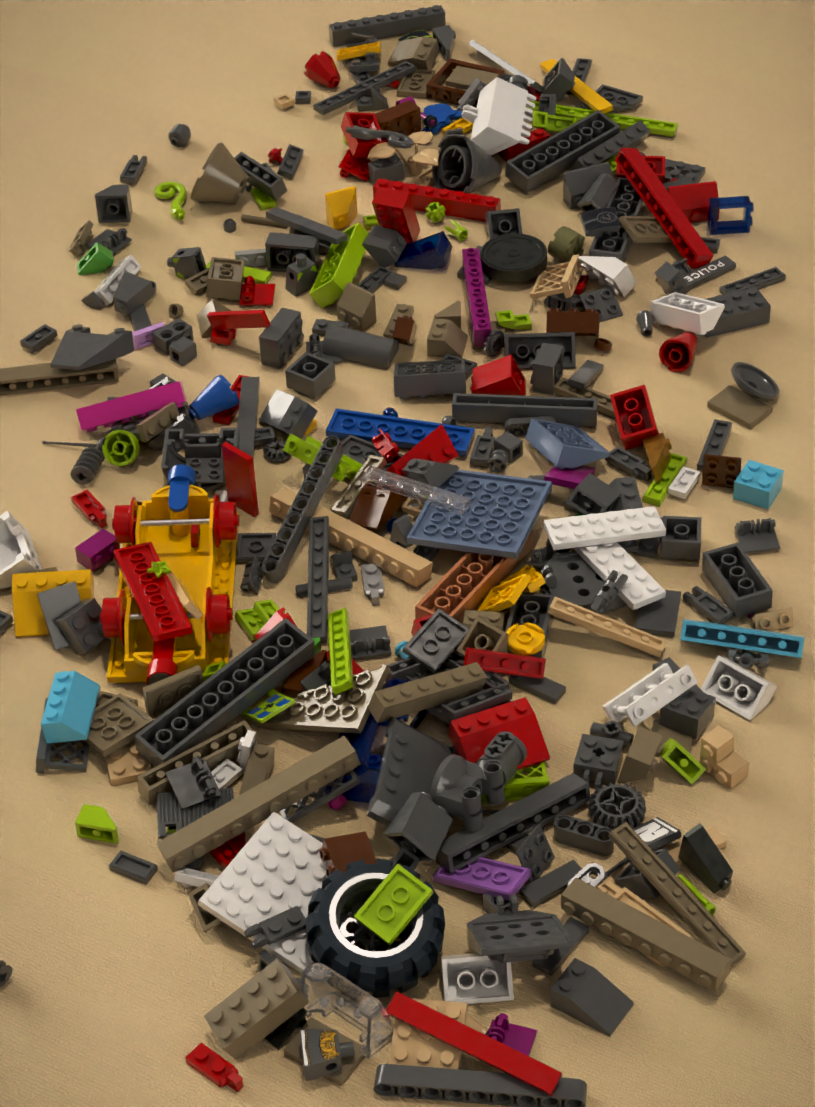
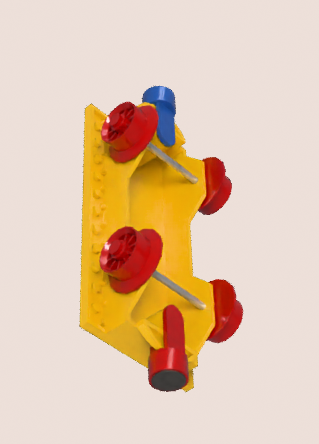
(204, 571)

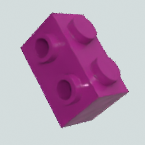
(96, 550)

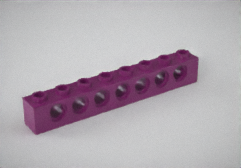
(476, 295)

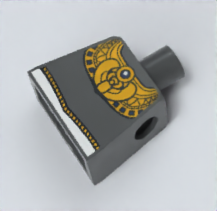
(323, 1052)

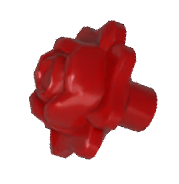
(275, 155)

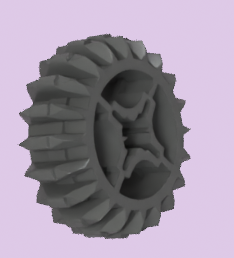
(616, 805)

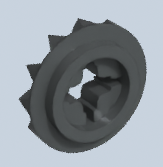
(494, 343)
(271, 454)

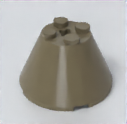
(222, 178)

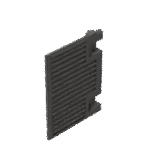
(171, 814)

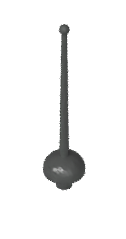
(99, 444)

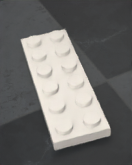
(604, 528)
(639, 588)

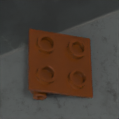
(720, 470)

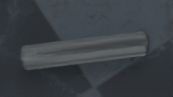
(333, 585)

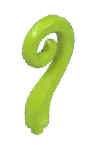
(176, 207)

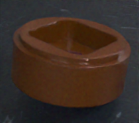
(603, 344)

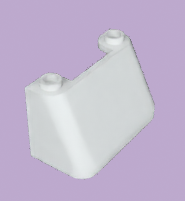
(16, 550)

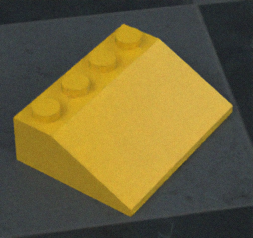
(26, 607)

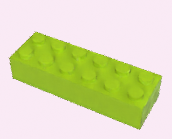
(339, 267)

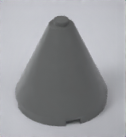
(463, 165)

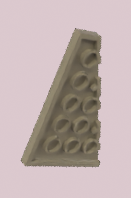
(324, 711)

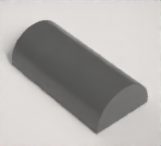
(359, 346)

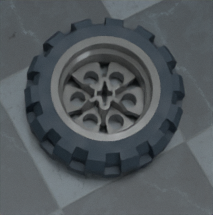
(364, 962)

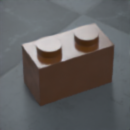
(405, 330)

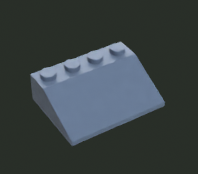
(564, 444)

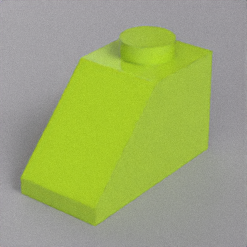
(681, 761)
(96, 824)

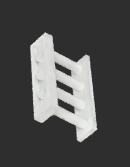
(649, 694)

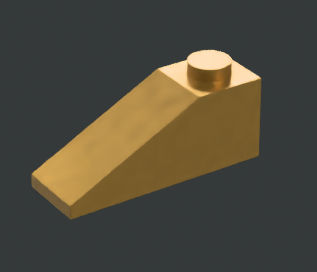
(658, 453)

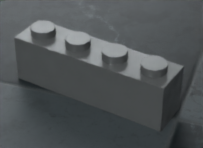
(262, 177)

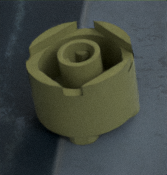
(566, 244)

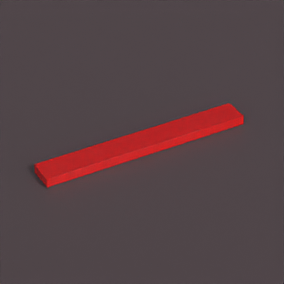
(474, 1043)

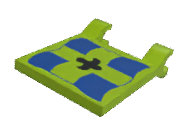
(269, 707)

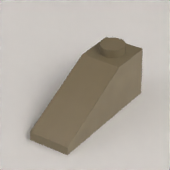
(258, 766)

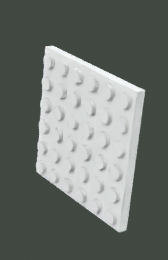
(267, 877)

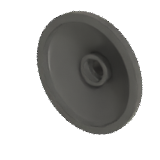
(754, 381)

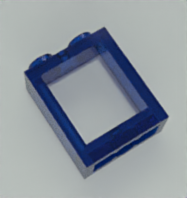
(730, 227)

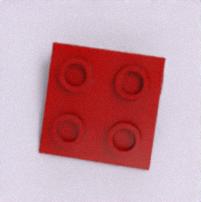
(354, 166)
(256, 293)

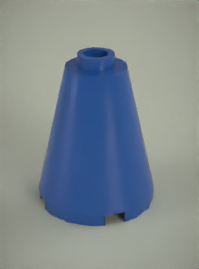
(214, 399)

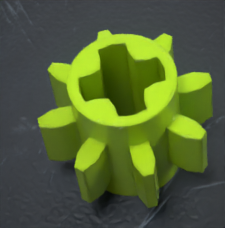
(435, 212)

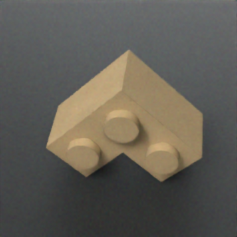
(720, 759)

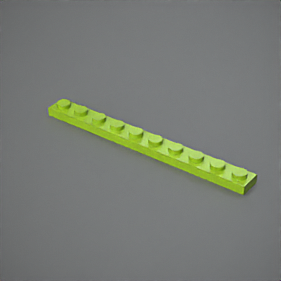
(655, 126)

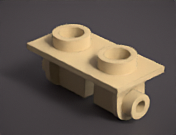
(773, 620)

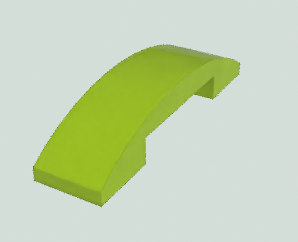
(551, 122)

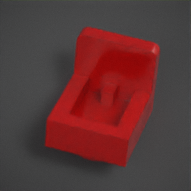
(223, 336)

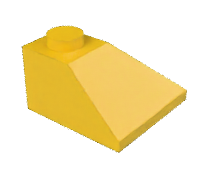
(341, 207)

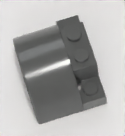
(196, 446)

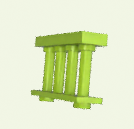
(308, 450)

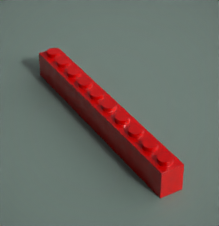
(663, 207)

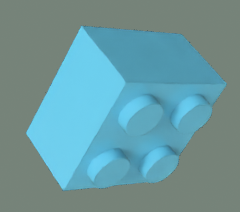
(758, 484)

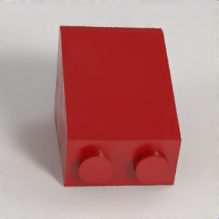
(499, 378)

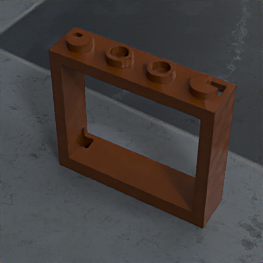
(450, 95)

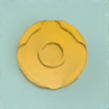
(525, 639)

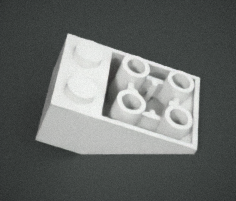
(609, 272)

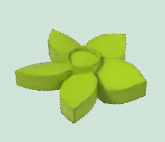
(159, 568)

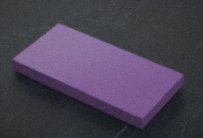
(486, 877)

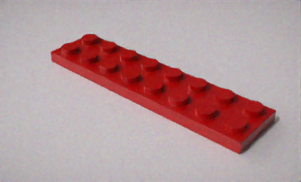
(152, 595)

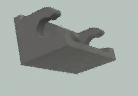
(547, 103)

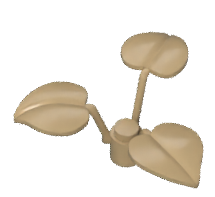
(426, 157)

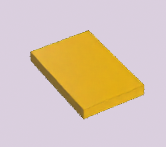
(357, 51)
(505, 594)

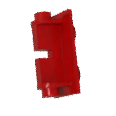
(383, 444)

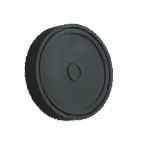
(513, 257)

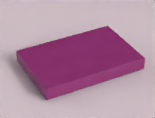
(569, 476)

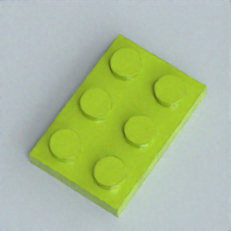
(393, 904)

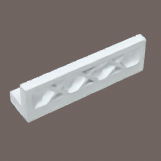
(107, 288)

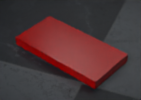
(240, 479)

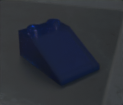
(426, 253)

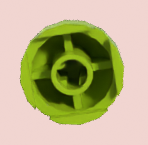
(121, 447)

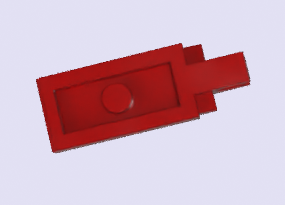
(90, 508)
(214, 1067)

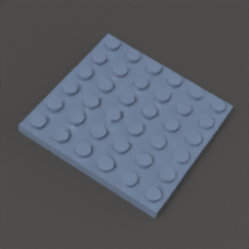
(494, 522)

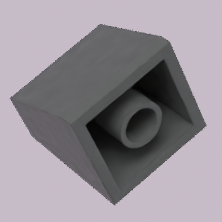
(419, 826)

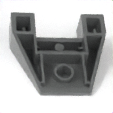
(85, 349)

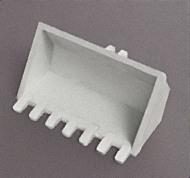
(500, 116)

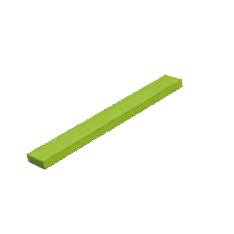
(340, 651)

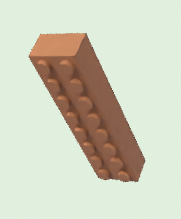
(469, 583)

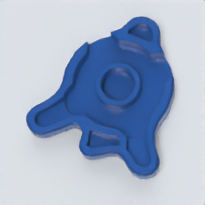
(444, 115)

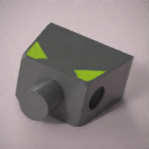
(187, 262)
(300, 275)

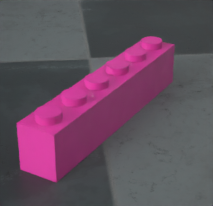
(131, 405)

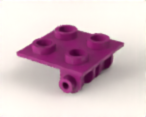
(512, 1035)

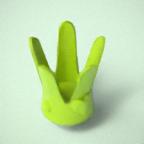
(460, 233)

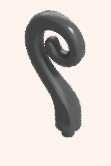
(395, 139)

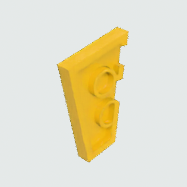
(536, 578)

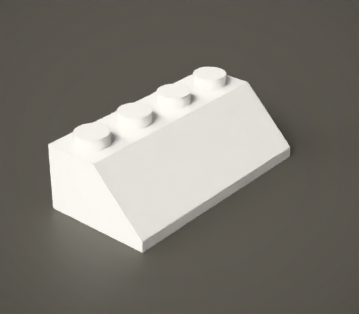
(686, 312)

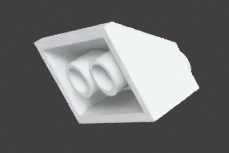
(738, 688)
(476, 979)

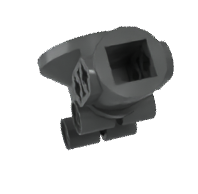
(461, 783)

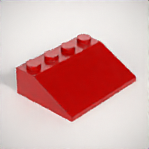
(474, 732)

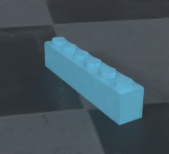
(742, 638)

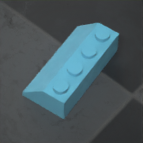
(69, 707)

